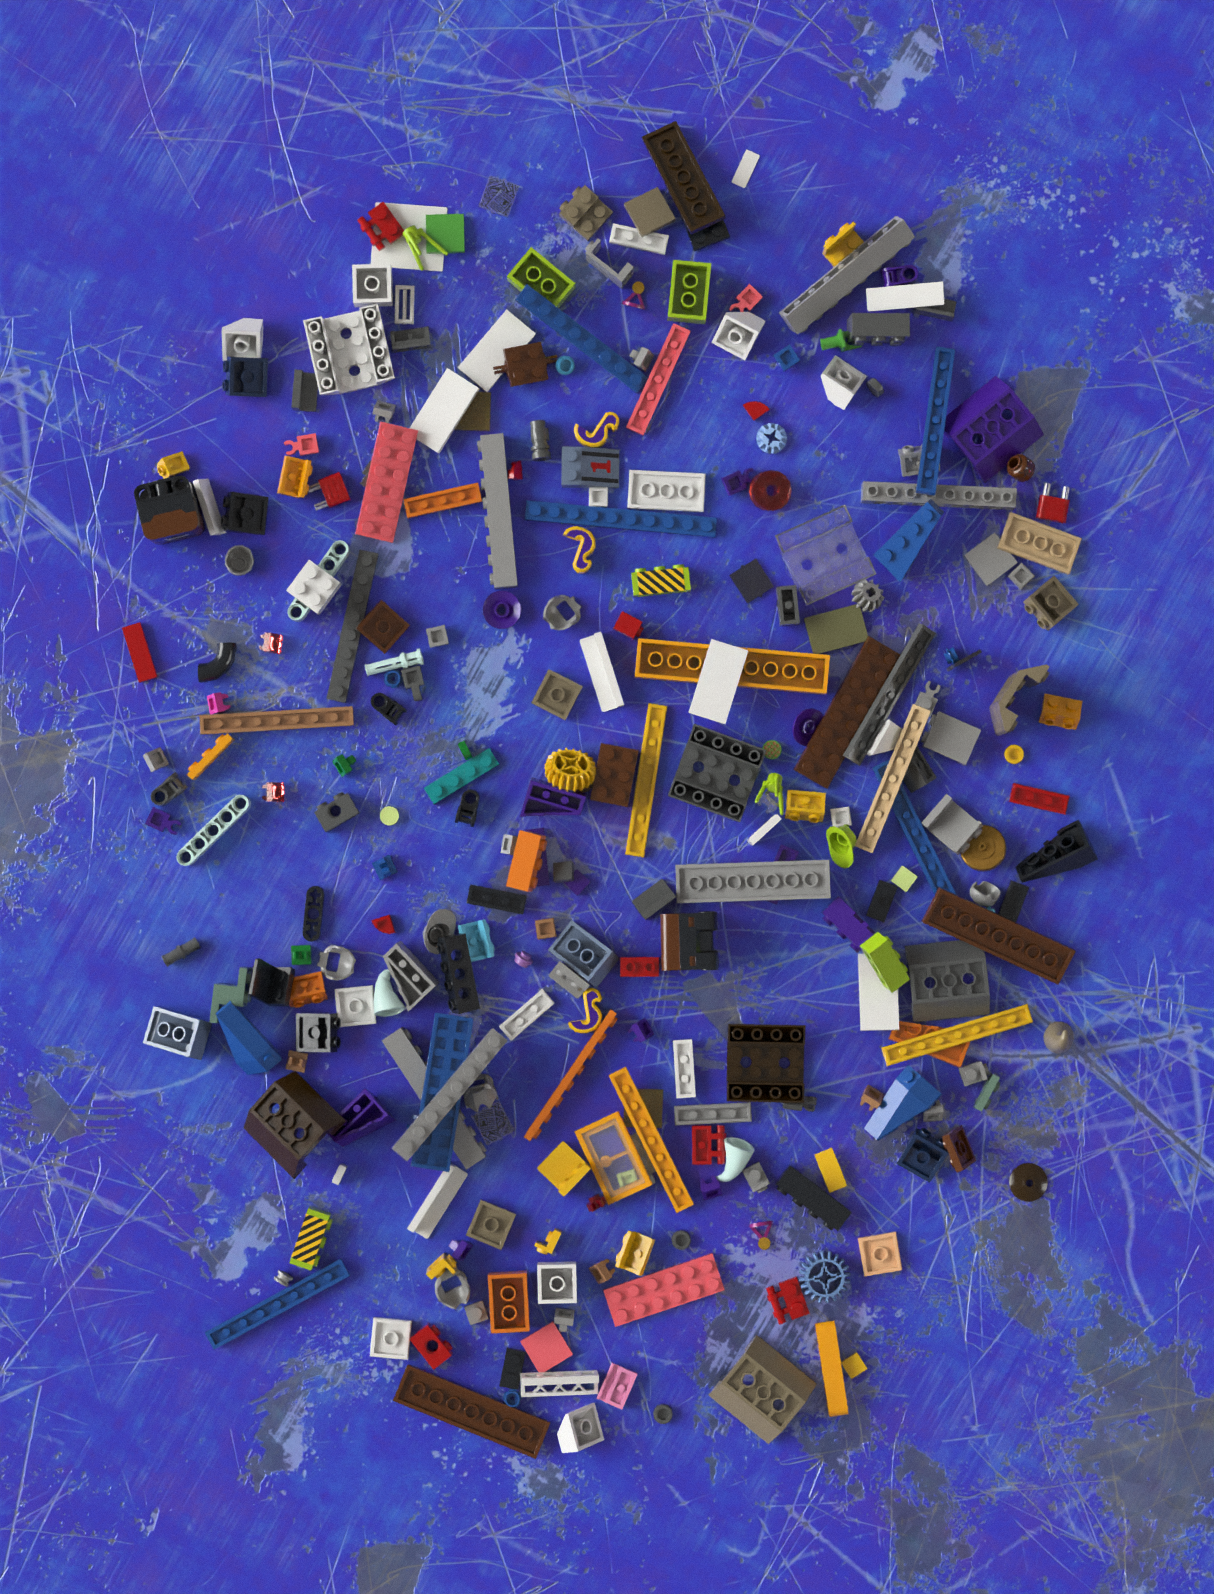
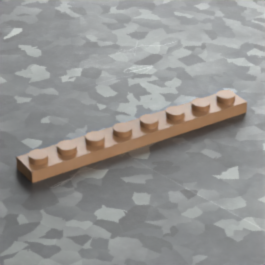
(276, 720)

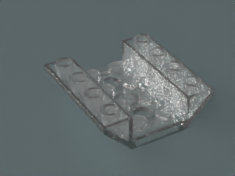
(818, 542)

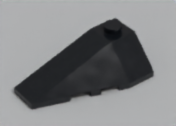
(1065, 852)

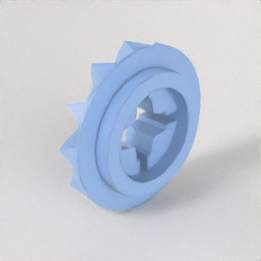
(775, 446)

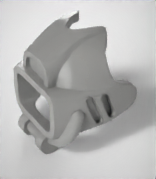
(555, 618)
(345, 965)
(481, 1094)
(455, 1296)

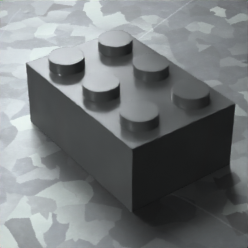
(878, 328)

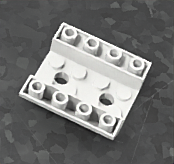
(335, 356)

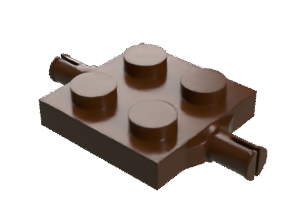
(525, 364)

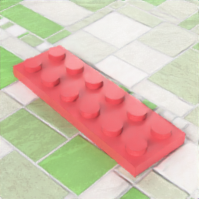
(386, 482)
(663, 1289)

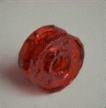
(781, 487)

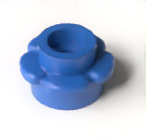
(951, 656)
(398, 678)
(507, 1398)

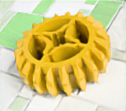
(570, 769)

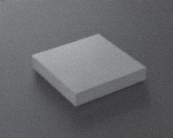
(990, 561)

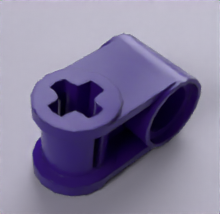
(897, 275)

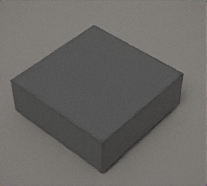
(563, 871)

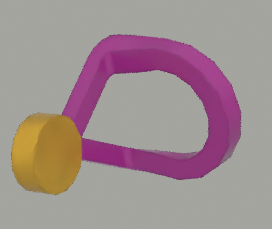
(638, 288)
(764, 1242)

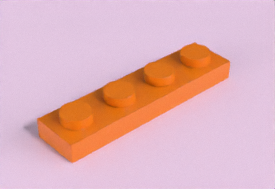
(442, 500)

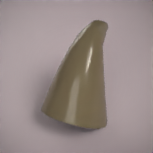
(1058, 1037)

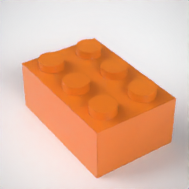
(509, 1301)

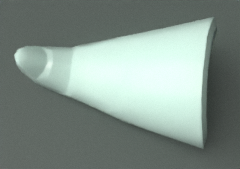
(385, 1000)
(737, 1156)

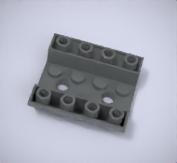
(721, 759)
(949, 996)

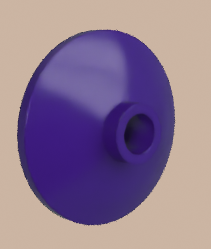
(497, 600)
(808, 718)

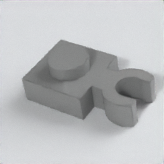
(926, 699)

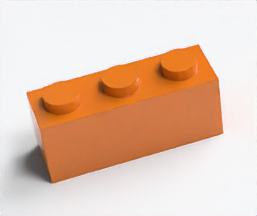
(526, 861)

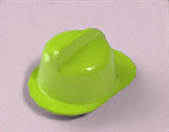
(841, 845)

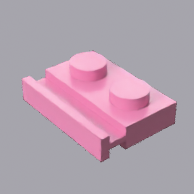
(617, 1385)

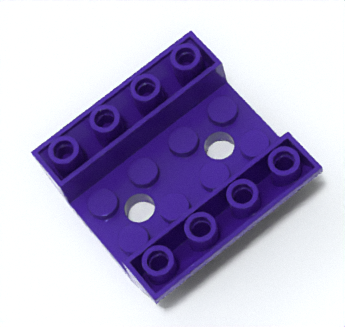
(1001, 437)

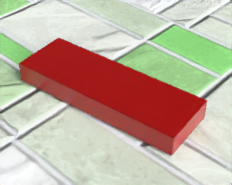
(139, 652)
(1039, 798)

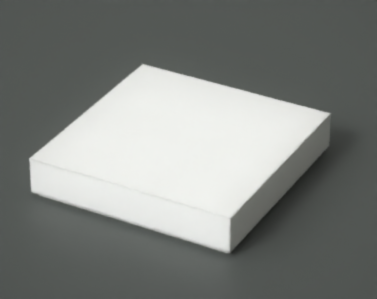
(763, 829)
(355, 1005)
(390, 1338)

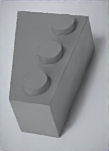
(409, 974)

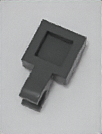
(413, 679)
(809, 1104)

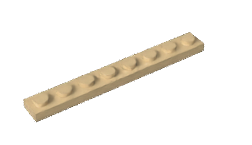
(893, 778)

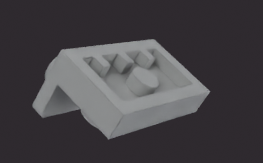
(910, 460)
(569, 980)

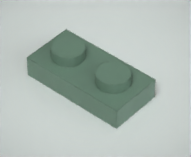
(990, 1086)

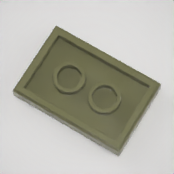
(836, 629)

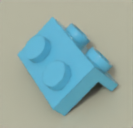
(478, 939)

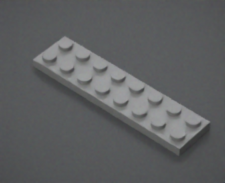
(753, 881)

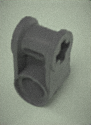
(169, 789)

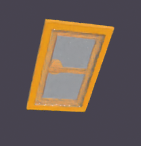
(613, 1157)

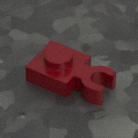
(596, 1202)

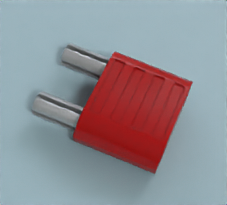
(333, 490)
(1053, 508)

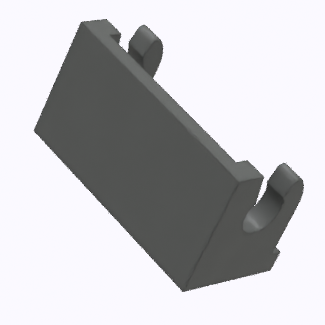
(410, 339)

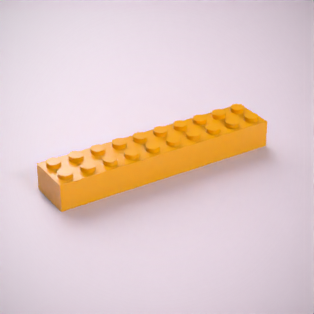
(761, 669)

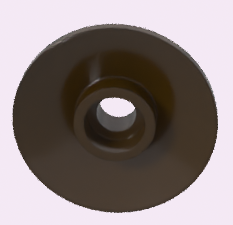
(1018, 1180)

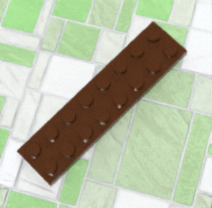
(846, 712)
(998, 935)
(471, 1411)

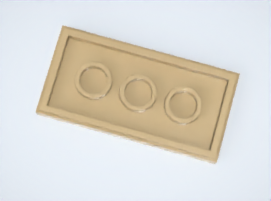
(1039, 543)

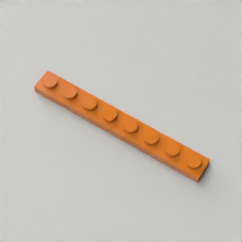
(576, 1068)

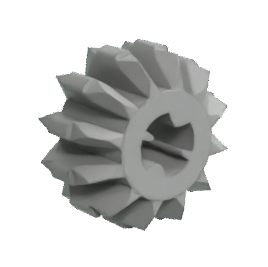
(867, 595)

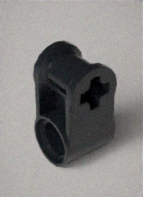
(389, 708)
(468, 809)

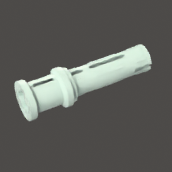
(405, 662)

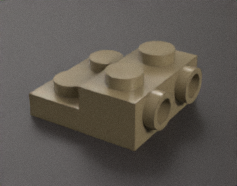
(585, 212)
(1050, 603)

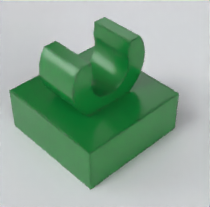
(343, 765)
(301, 954)

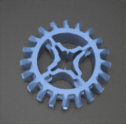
(833, 1276)

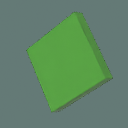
(447, 232)

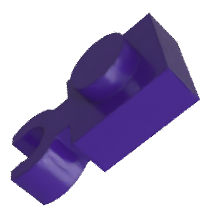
(736, 481)
(160, 820)

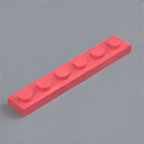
(658, 379)

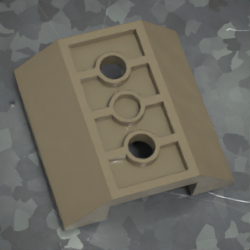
(1002, 718)
(773, 1380)

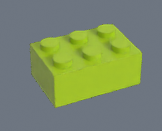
(542, 277)
(689, 292)

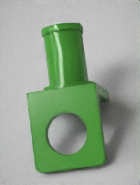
(837, 341)

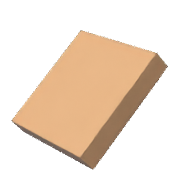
(880, 1253)

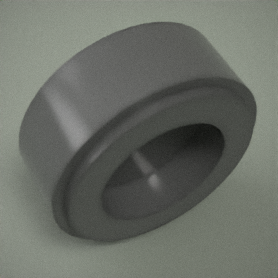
(875, 387)
(681, 1239)
(662, 1413)

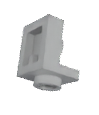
(973, 1073)
(756, 1177)

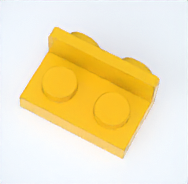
(805, 806)
(438, 1267)

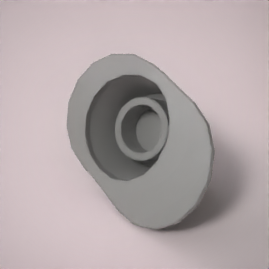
(439, 924)

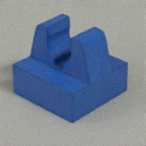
(786, 358)
(384, 867)

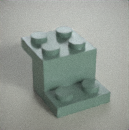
(237, 994)

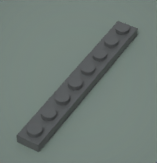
(350, 635)
(889, 694)

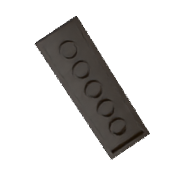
(683, 177)

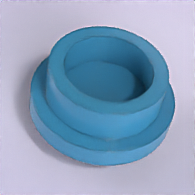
(565, 365)

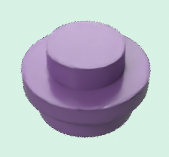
(523, 959)

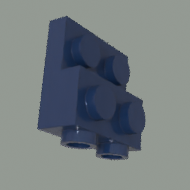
(245, 376)
(923, 1154)

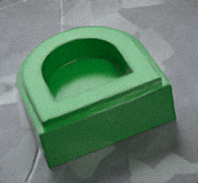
(465, 750)

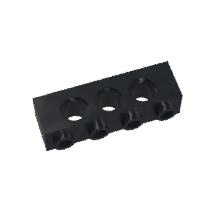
(466, 981)

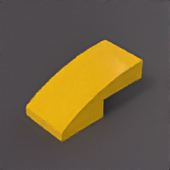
(830, 1170)

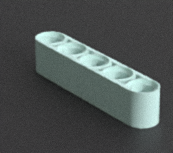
(329, 556)
(222, 826)

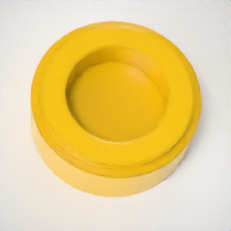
(1013, 754)

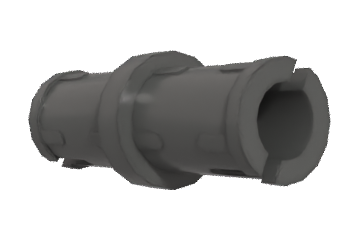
(181, 952)

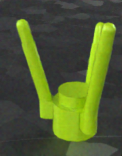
(413, 237)
(774, 785)

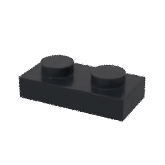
(512, 1368)

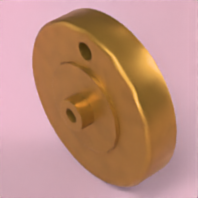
(986, 850)

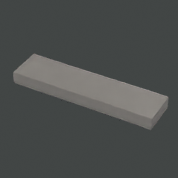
(712, 1113)

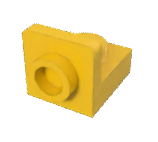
(172, 465)
(552, 1239)

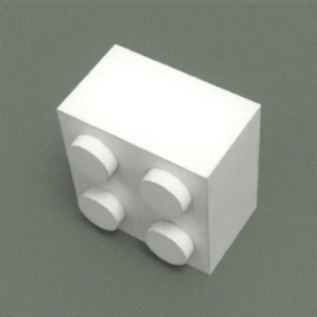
(372, 285)
(314, 587)
(557, 1282)

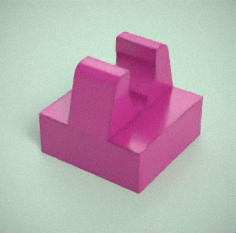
(215, 703)

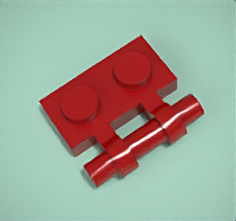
(385, 222)
(701, 1144)
(793, 1298)

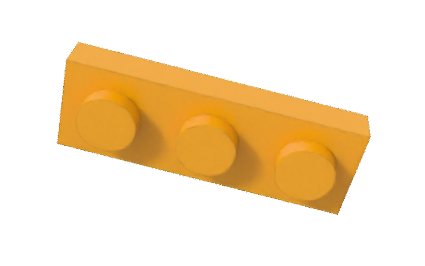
(209, 756)

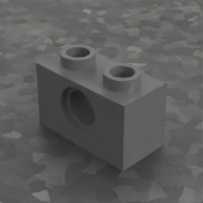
(787, 605)
(348, 811)

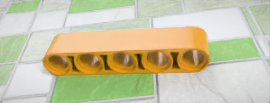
(831, 1368)

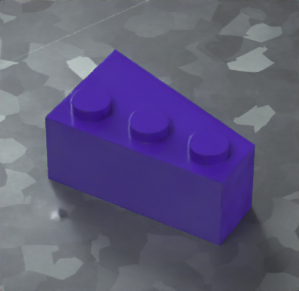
(549, 800)

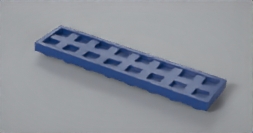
(446, 1053)

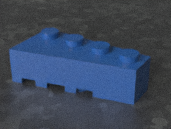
(905, 545)

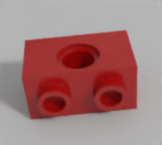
(639, 966)
(436, 1356)

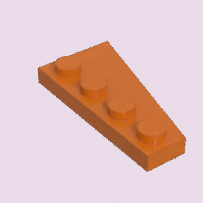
(907, 1030)

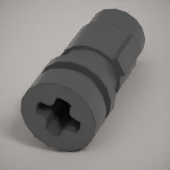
(539, 439)

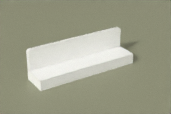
(905, 296)
(601, 672)
(437, 1201)

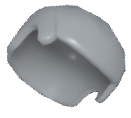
(239, 560)
(984, 894)

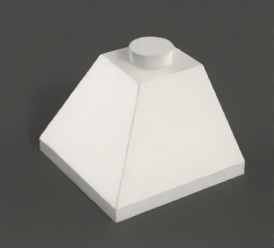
(738, 333)
(243, 339)
(841, 382)
(886, 739)
(580, 1429)

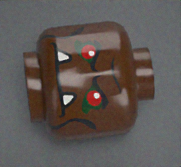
(1020, 467)

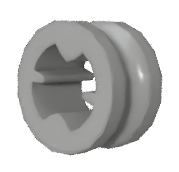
(283, 1278)

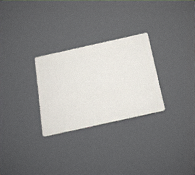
(399, 252)

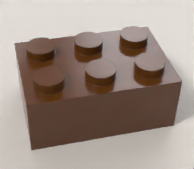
(614, 775)

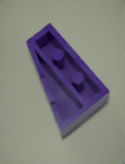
(847, 923)
(362, 1117)

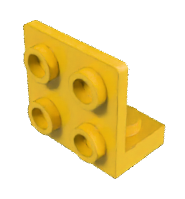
(842, 245)
(563, 1168)

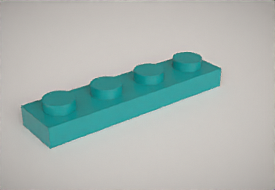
(461, 776)

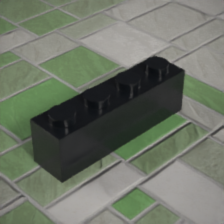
(812, 1197)

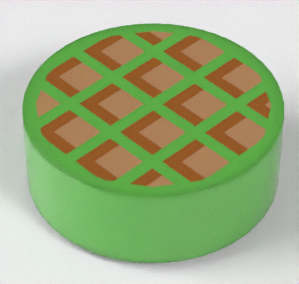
(773, 749)

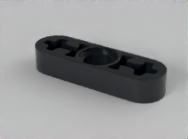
(306, 918)

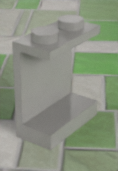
(618, 279)
(950, 737)
(952, 825)

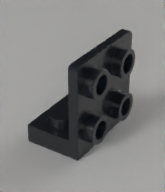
(271, 983)

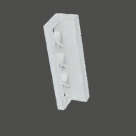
(559, 1378)

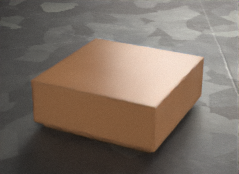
(545, 928)

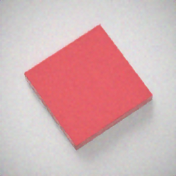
(546, 1347)

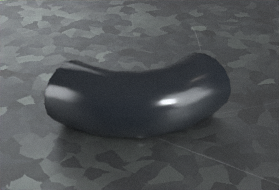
(219, 665)

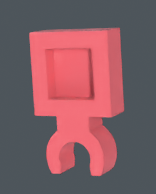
(747, 299)
(305, 445)

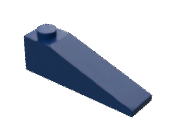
(248, 1045)
(904, 1100)

